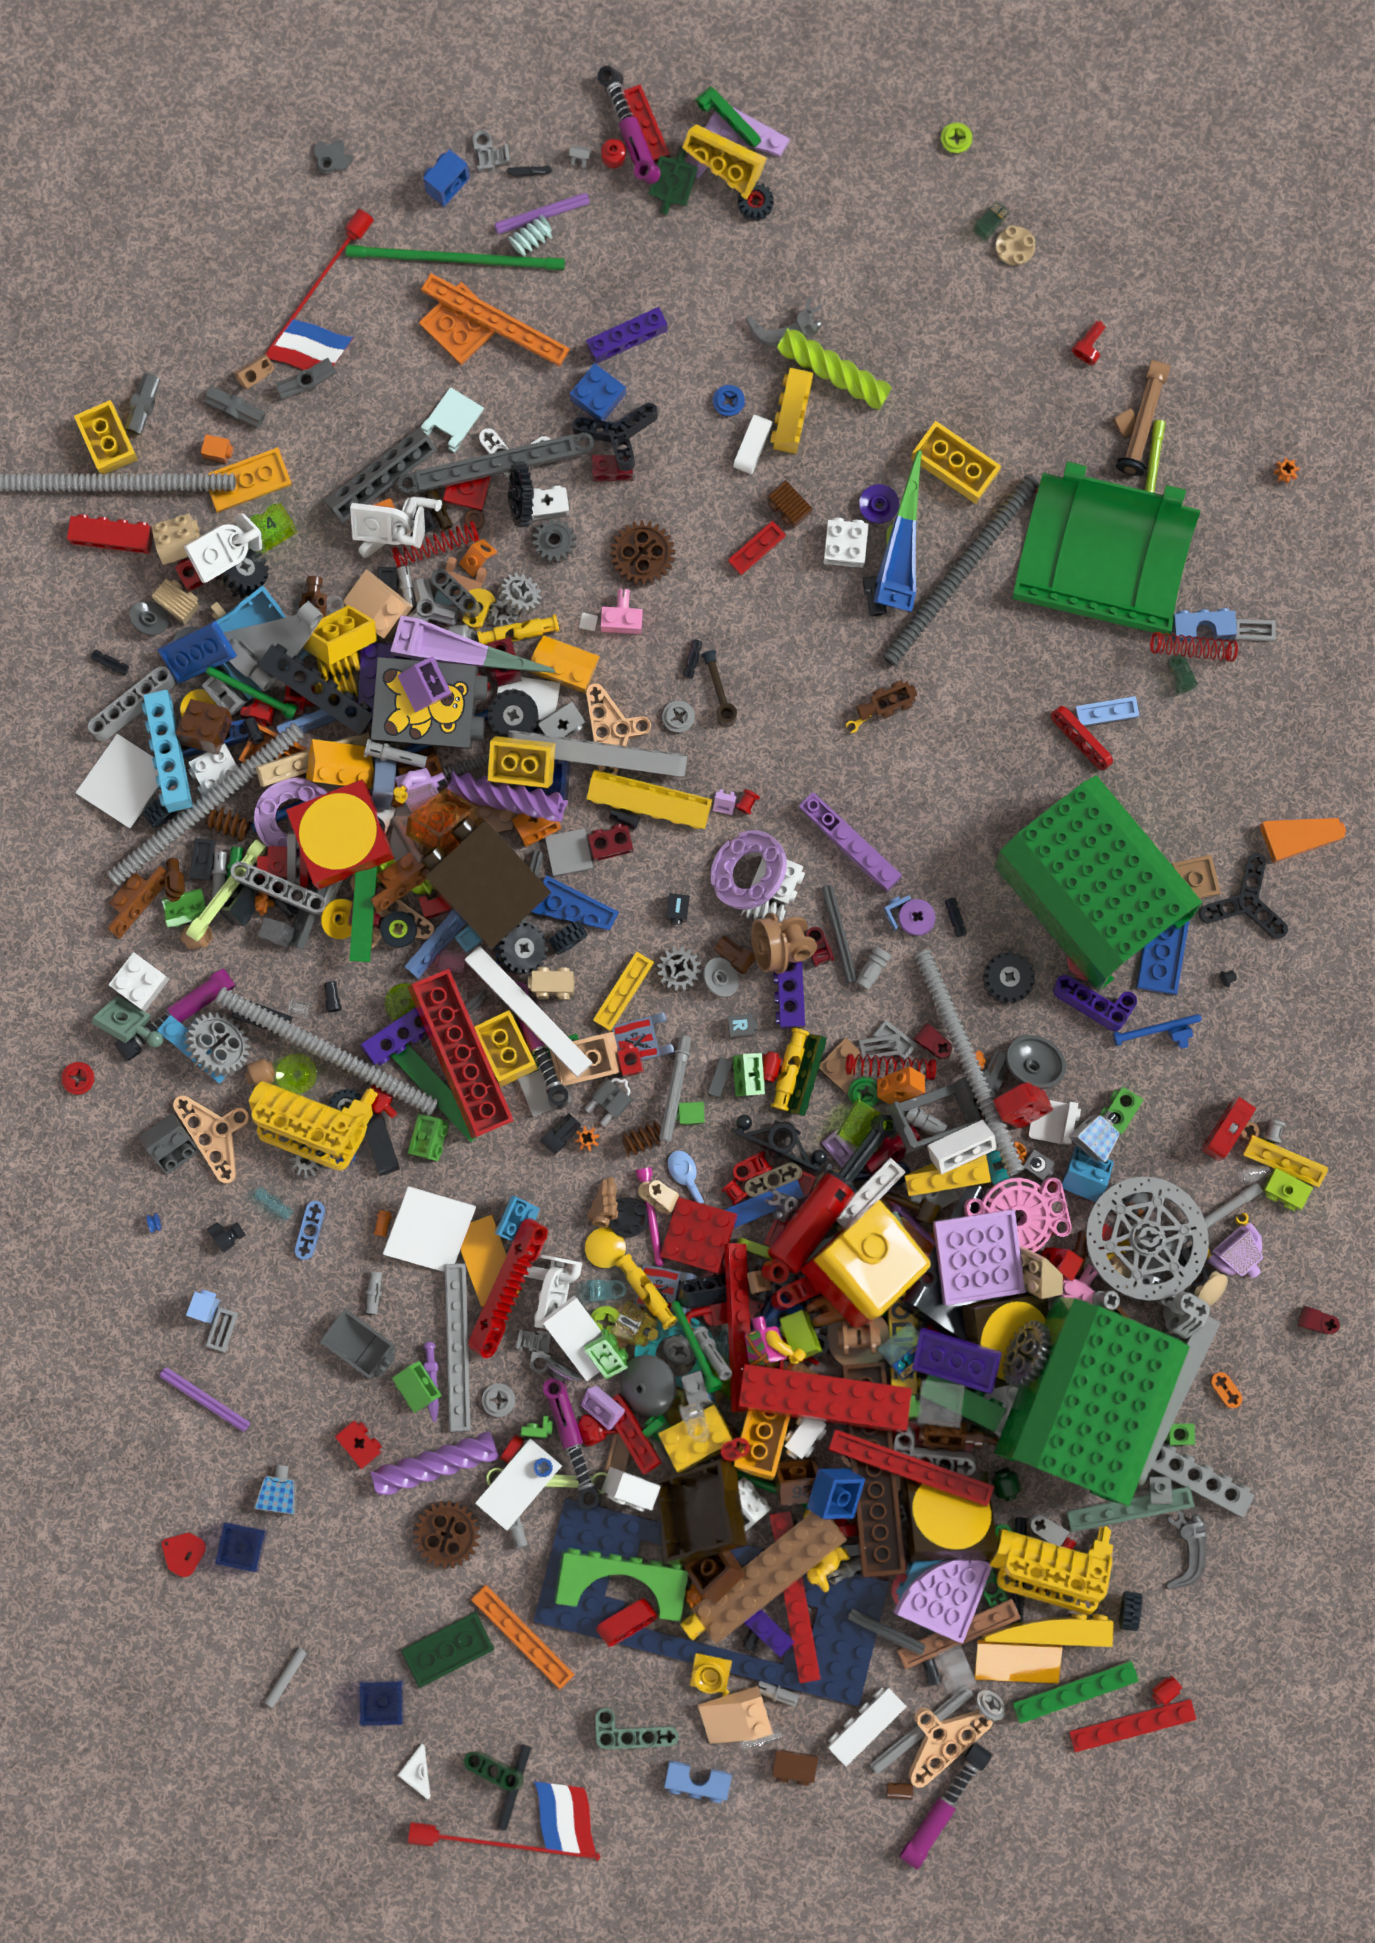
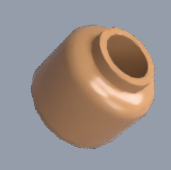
(191, 943)
(260, 1071)

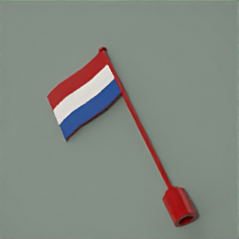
(306, 343)
(562, 1819)

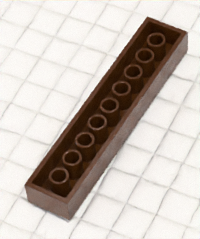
(878, 1504)

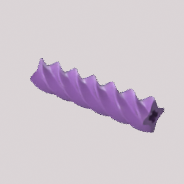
(513, 799)
(431, 1465)

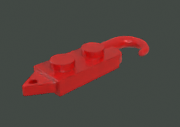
(717, 1313)

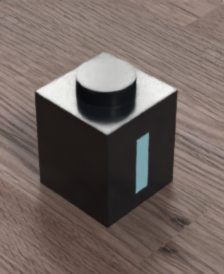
(677, 908)

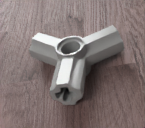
(424, 598)

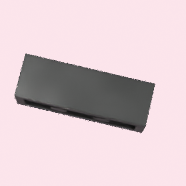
(720, 1077)

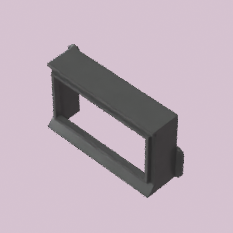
(964, 1098)

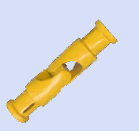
(529, 628)
(787, 1078)
(649, 1294)

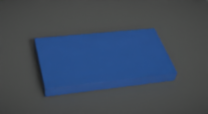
(196, 652)
(1163, 961)

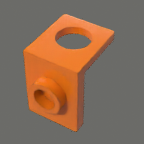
(476, 557)

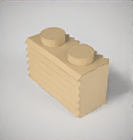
(176, 601)

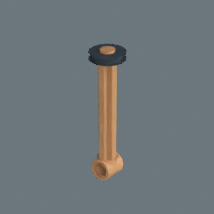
(1156, 377)

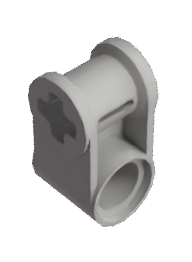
(1050, 1531)

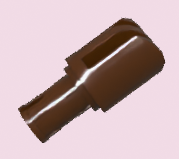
(174, 880)

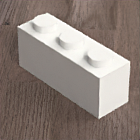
(962, 1147)

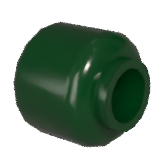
(1006, 1484)

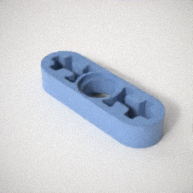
(319, 1216)

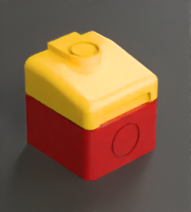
(867, 1265)

